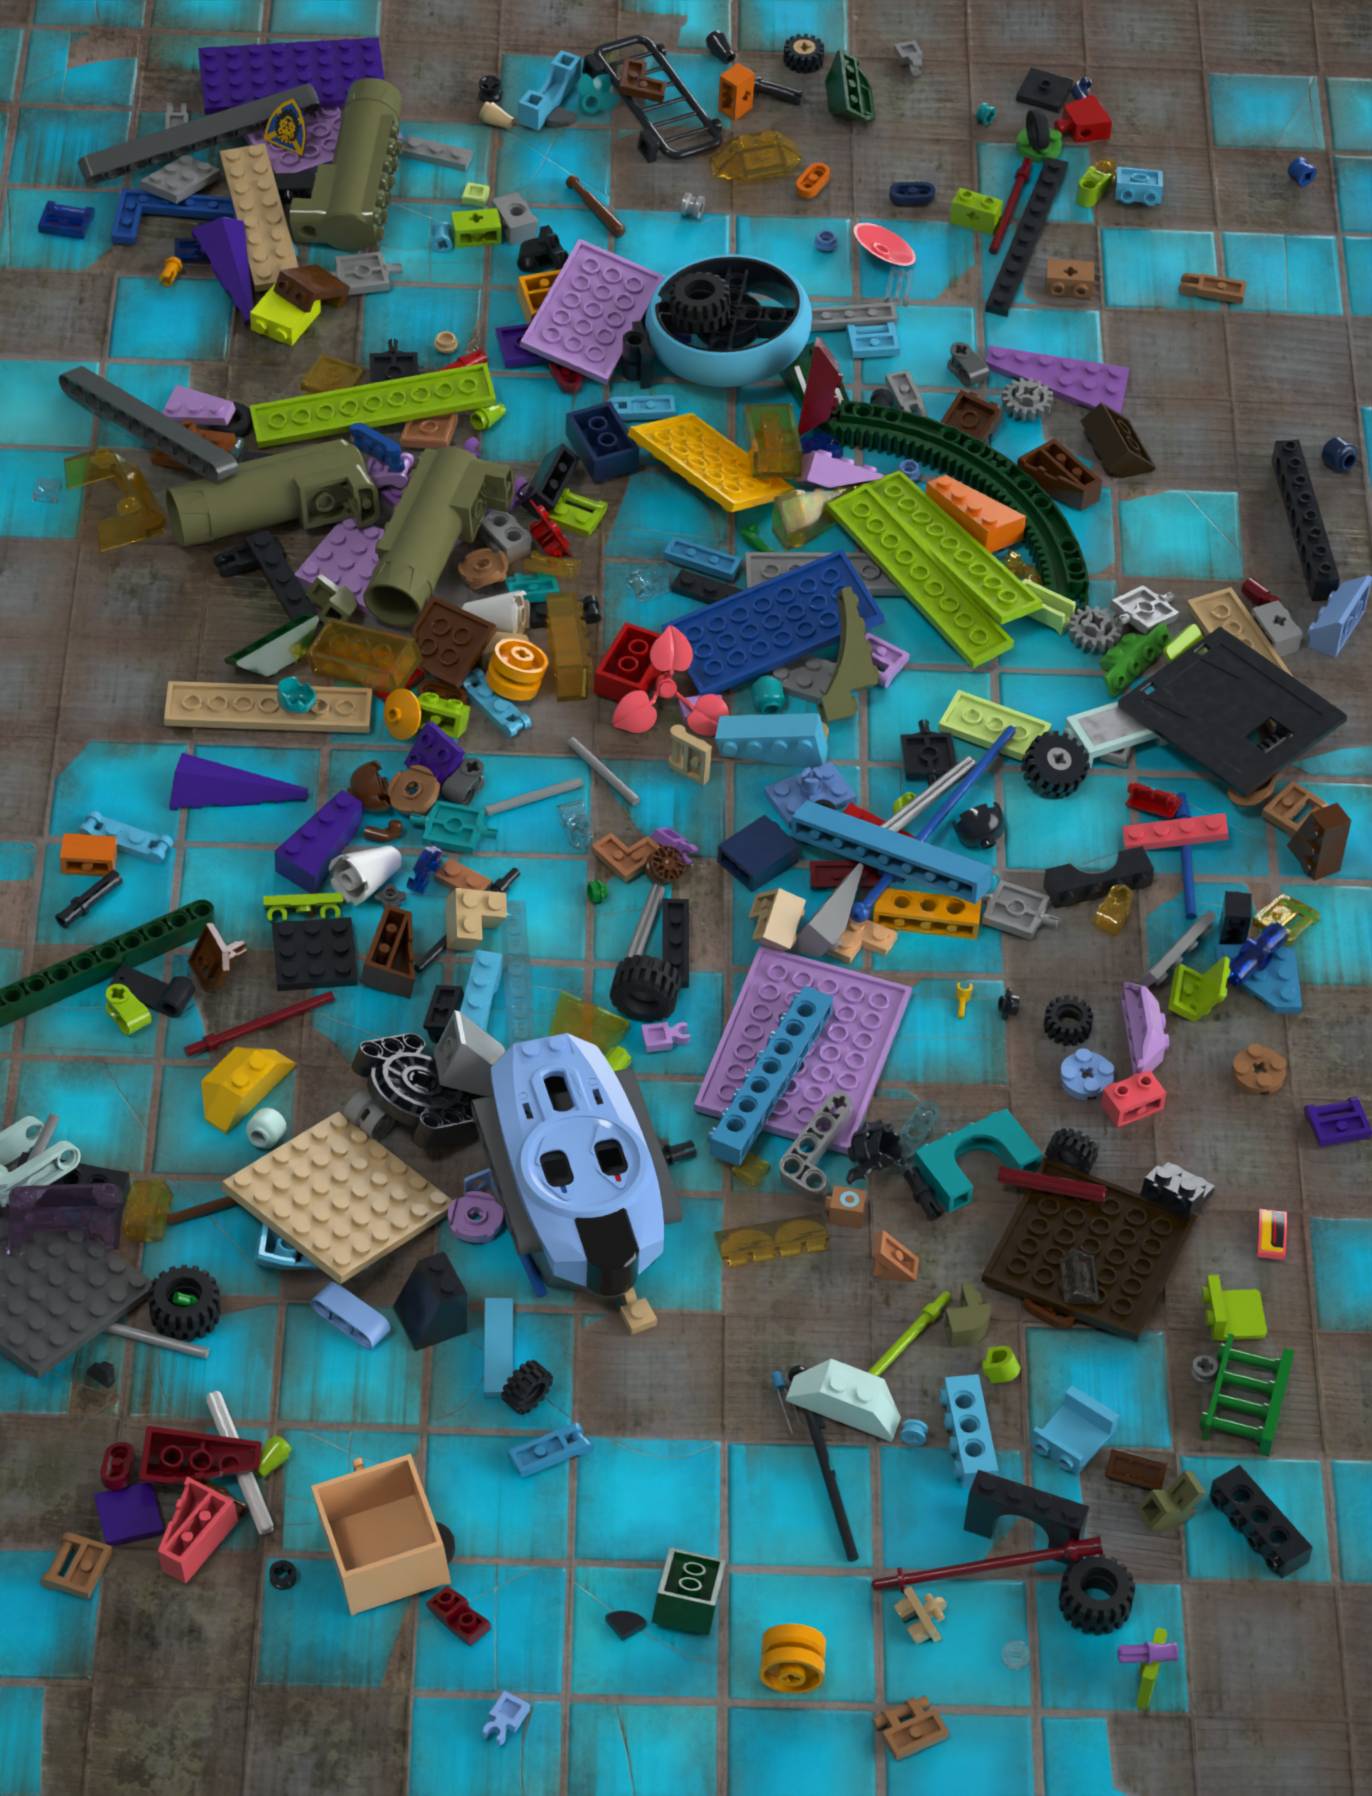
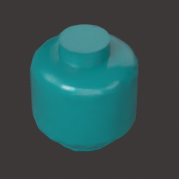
(767, 695)

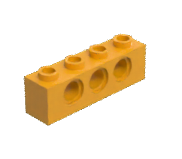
(927, 913)

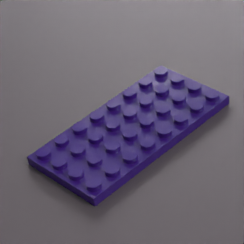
(255, 71)

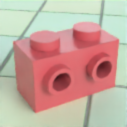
(1133, 1098)

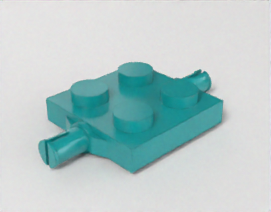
(454, 826)

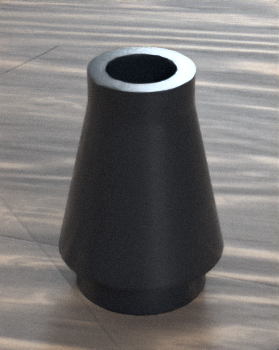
(719, 45)

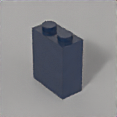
(758, 853)

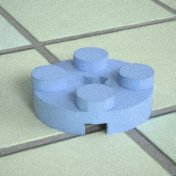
(1086, 1062)

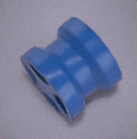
(1302, 171)

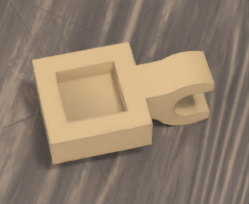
(636, 1313)

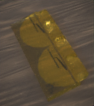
(765, 1238)

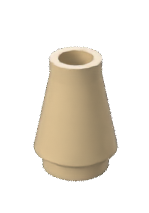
(494, 115)

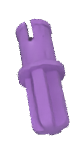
(1148, 1653)

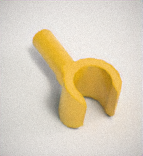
(963, 996)

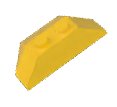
(241, 1084)

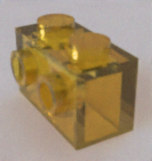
(147, 1210)

